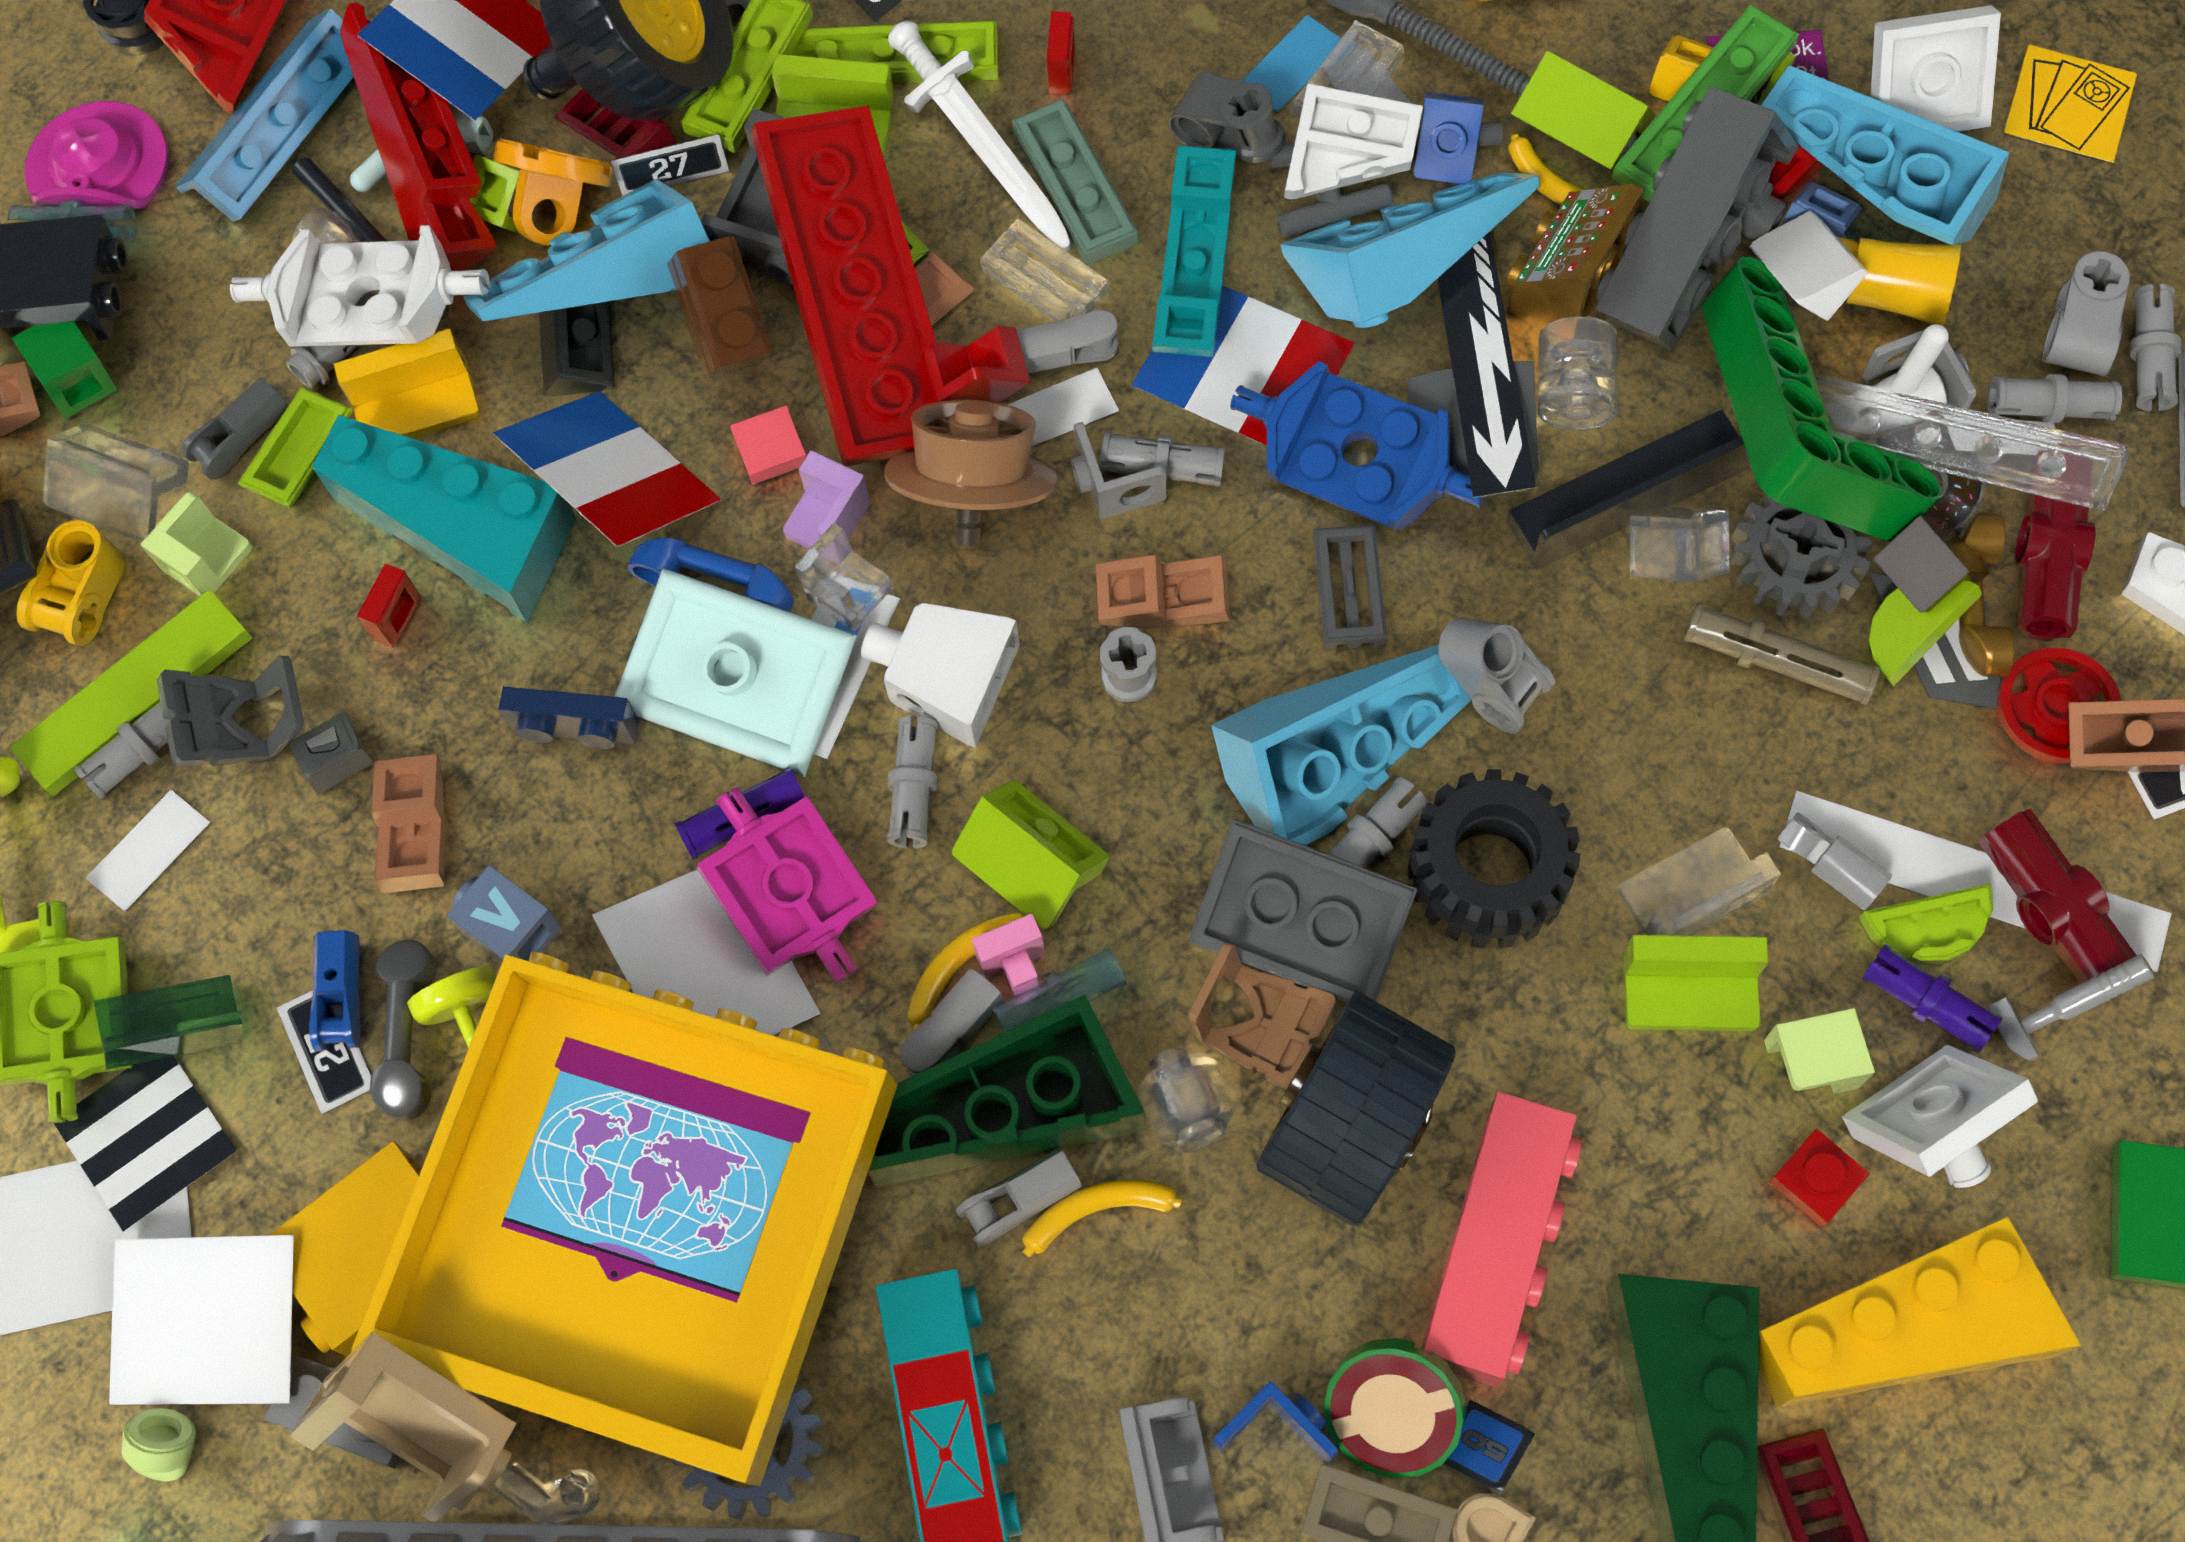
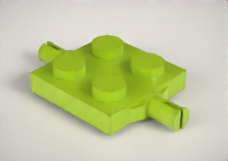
(49, 1009)

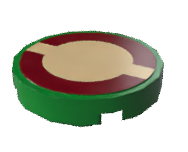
(1395, 1408)

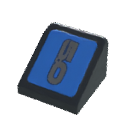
(1488, 1448)

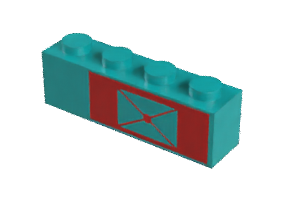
(943, 1410)

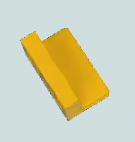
(411, 386)

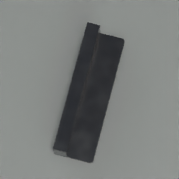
(1634, 483)

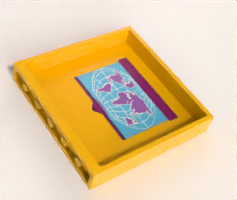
(632, 1214)

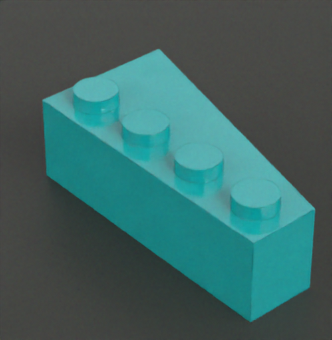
(456, 511)

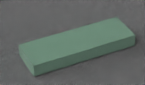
(1075, 182)

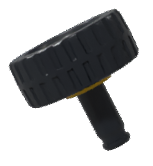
(633, 53)

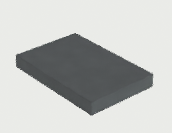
(1302, 913)

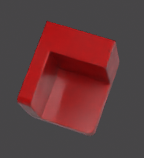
(980, 371)

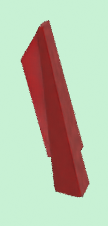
(419, 150)

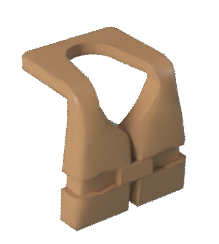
(1282, 1024)

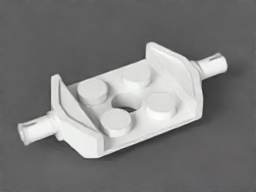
(319, 285)

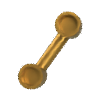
(1985, 647)

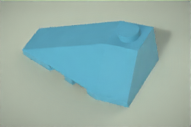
(609, 262)
(1321, 746)

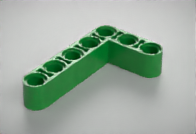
(1786, 422)

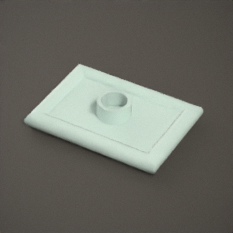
(735, 671)

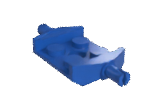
(1326, 413)

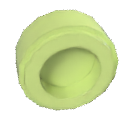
(158, 1443)

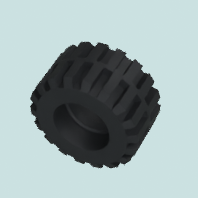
(1501, 810)

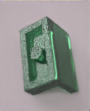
(168, 1021)

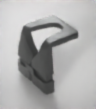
(203, 710)

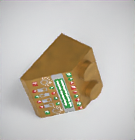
(1572, 255)

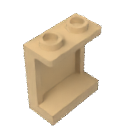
(414, 1417)

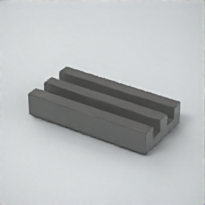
(1353, 633)

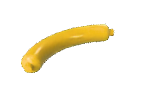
(1529, 163)
(945, 965)
(1094, 1199)

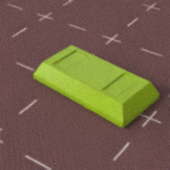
(288, 453)

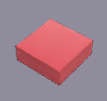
(769, 444)

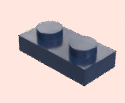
(585, 717)

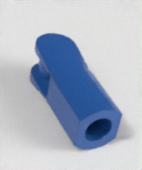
(335, 983)

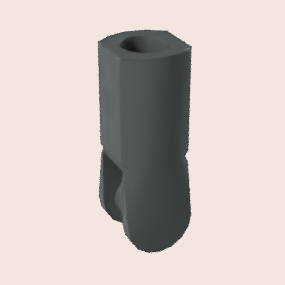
(243, 422)

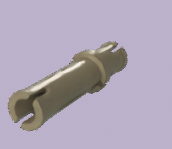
(1853, 679)

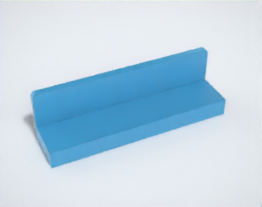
(272, 119)

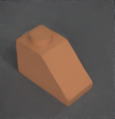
(2128, 735)

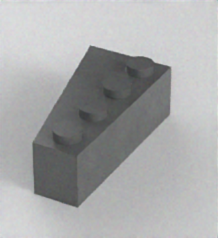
(1694, 216)

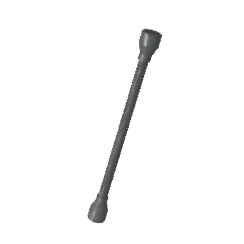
(1392, 12)

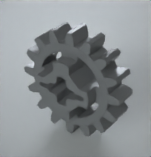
(1771, 562)

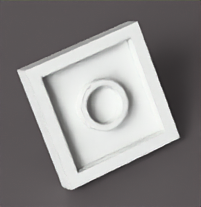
(1939, 66)
(1941, 1114)

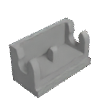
(1171, 1472)

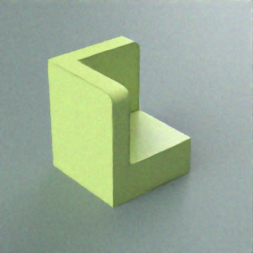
(196, 546)
(1823, 1051)

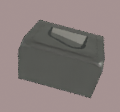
(330, 753)

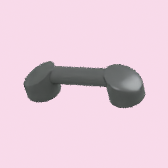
(395, 1084)

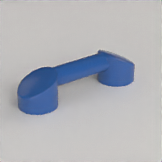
(674, 554)

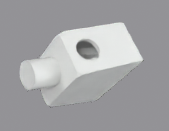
(946, 665)

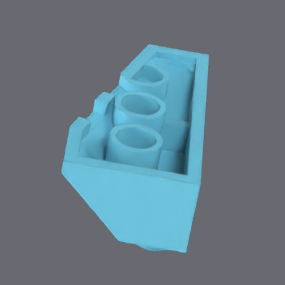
(1892, 157)
(1387, 263)

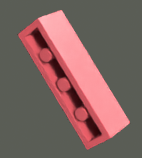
(1499, 1239)

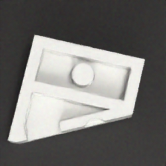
(1349, 140)

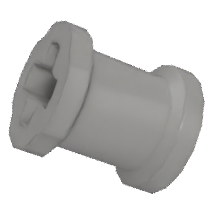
(1133, 645)

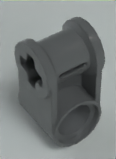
(1228, 116)

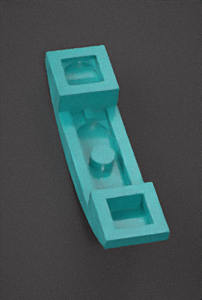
(1195, 252)

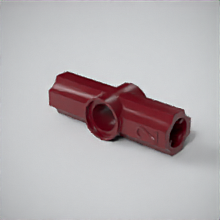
(2054, 556)
(2056, 900)

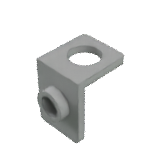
(1949, 365)
(1108, 494)

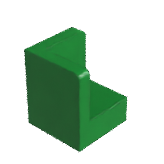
(65, 366)

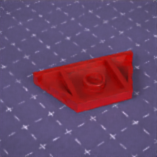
(217, 39)

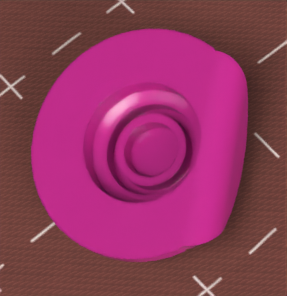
(98, 157)

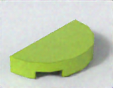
(1903, 634)
(1932, 927)

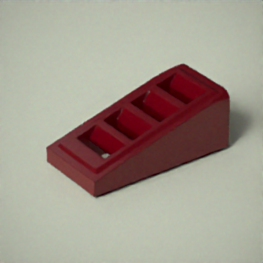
(609, 131)
(1839, 1504)

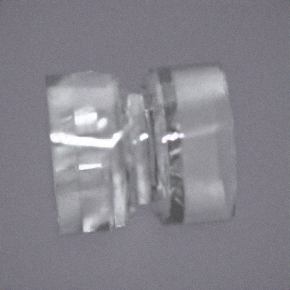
(1578, 373)

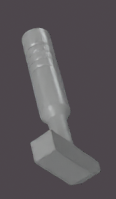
(2068, 1004)

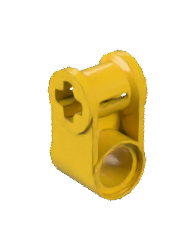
(69, 588)

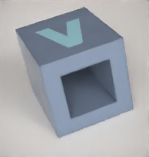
(502, 917)

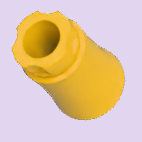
(1906, 277)

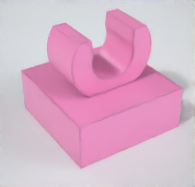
(1010, 951)

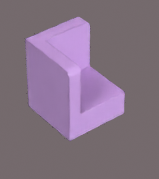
(830, 497)

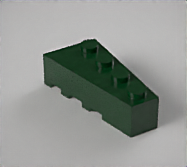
(1009, 1099)
(1694, 1401)

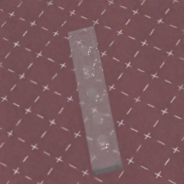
(1977, 443)

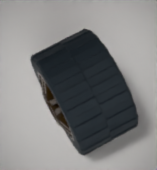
(1356, 1109)

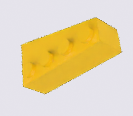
(1931, 1318)

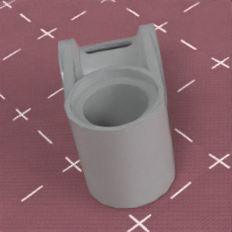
(2089, 315)
(1494, 670)

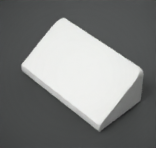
(1810, 263)

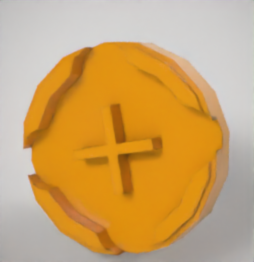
(550, 176)

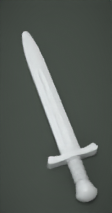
(942, 86)

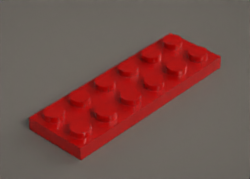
(850, 276)

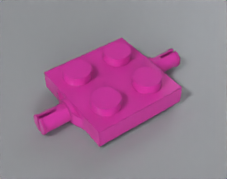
(786, 885)

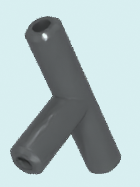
(1334, 208)

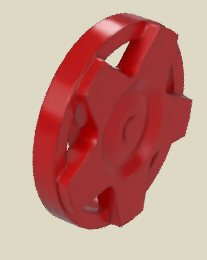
(2047, 698)

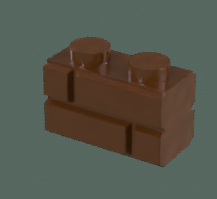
(719, 306)

